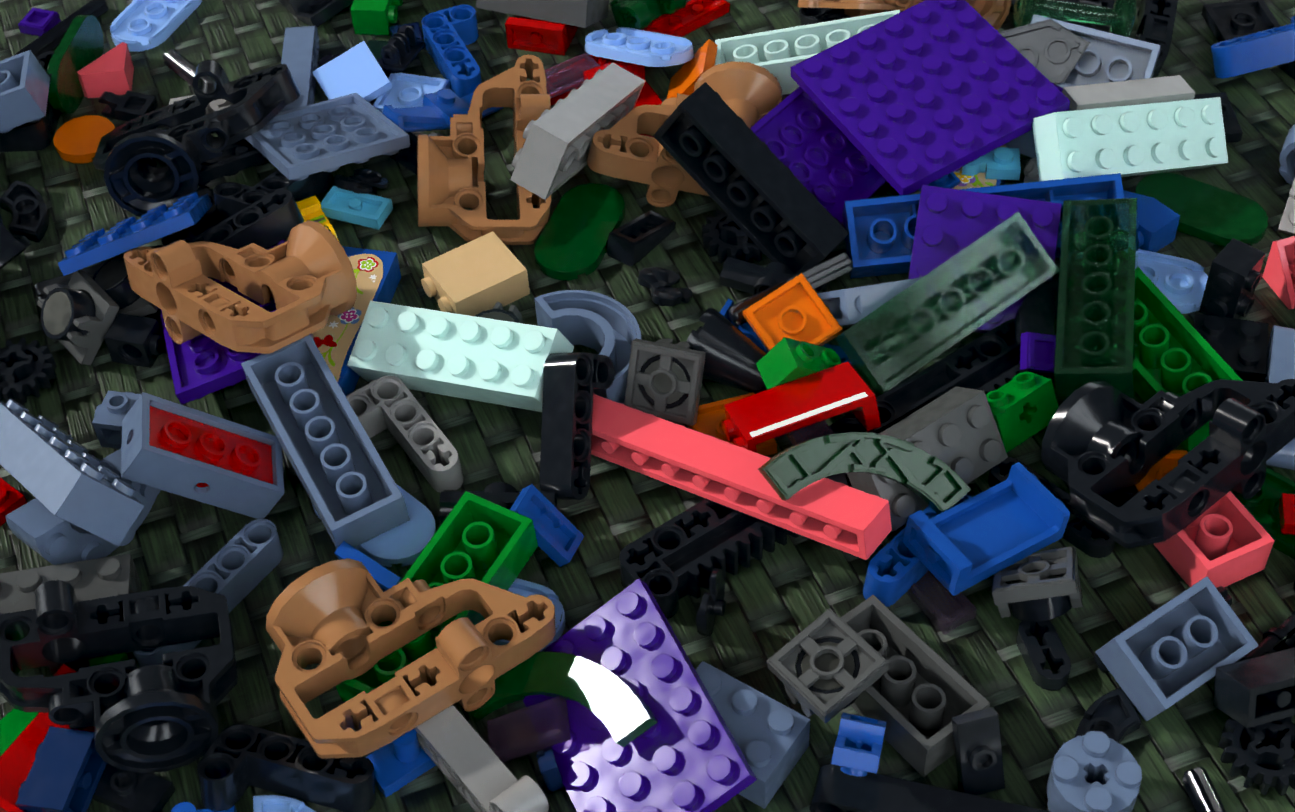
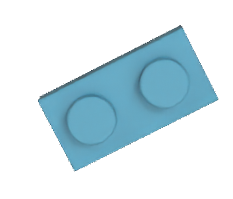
(356, 208)

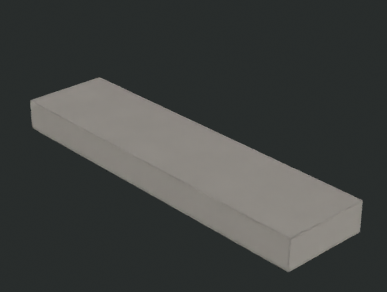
(1129, 92)

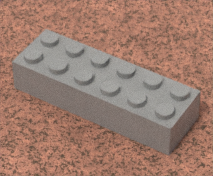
(562, 136)

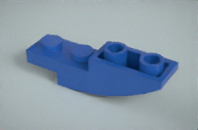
(859, 744)

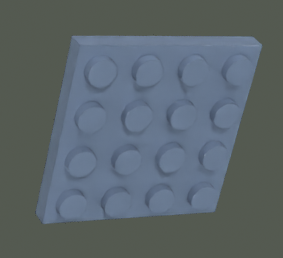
(327, 136)

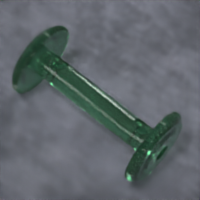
(1120, 19)

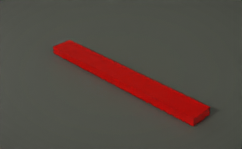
(686, 20)

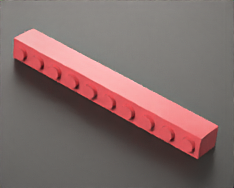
(731, 477)

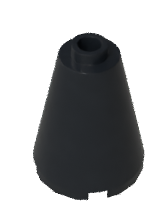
(729, 353)

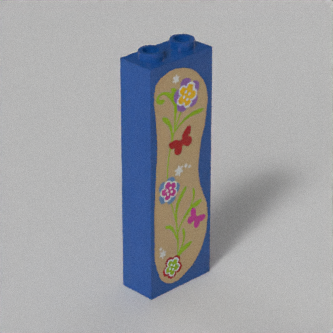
(377, 280)

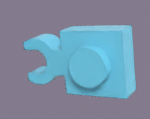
(998, 164)

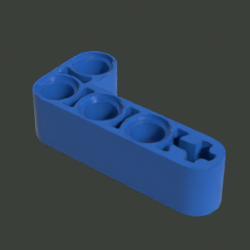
(446, 40)
(1254, 51)
(895, 568)

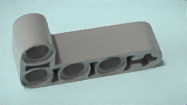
(393, 407)
(475, 767)

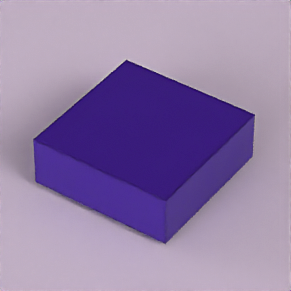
(38, 21)
(1037, 352)

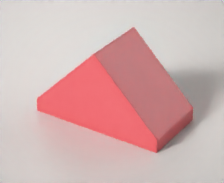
(108, 73)
(1280, 270)

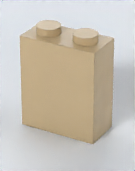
(475, 277)

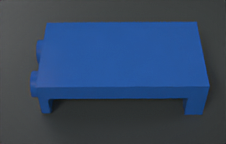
(987, 531)

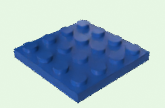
(134, 233)

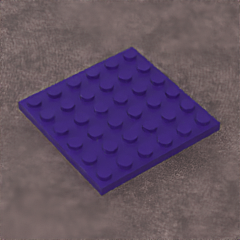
(928, 91)

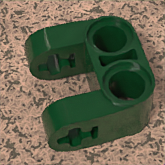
(640, 13)

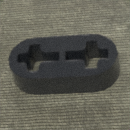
(1036, 655)

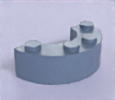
(596, 323)
(67, 543)

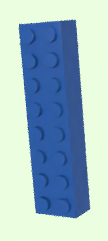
(884, 227)

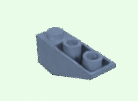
(855, 303)

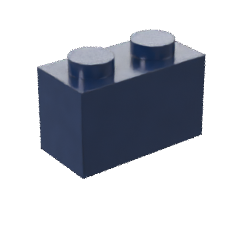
(63, 773)

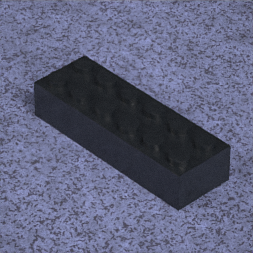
(749, 181)

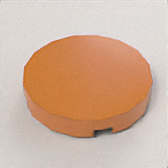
(80, 138)

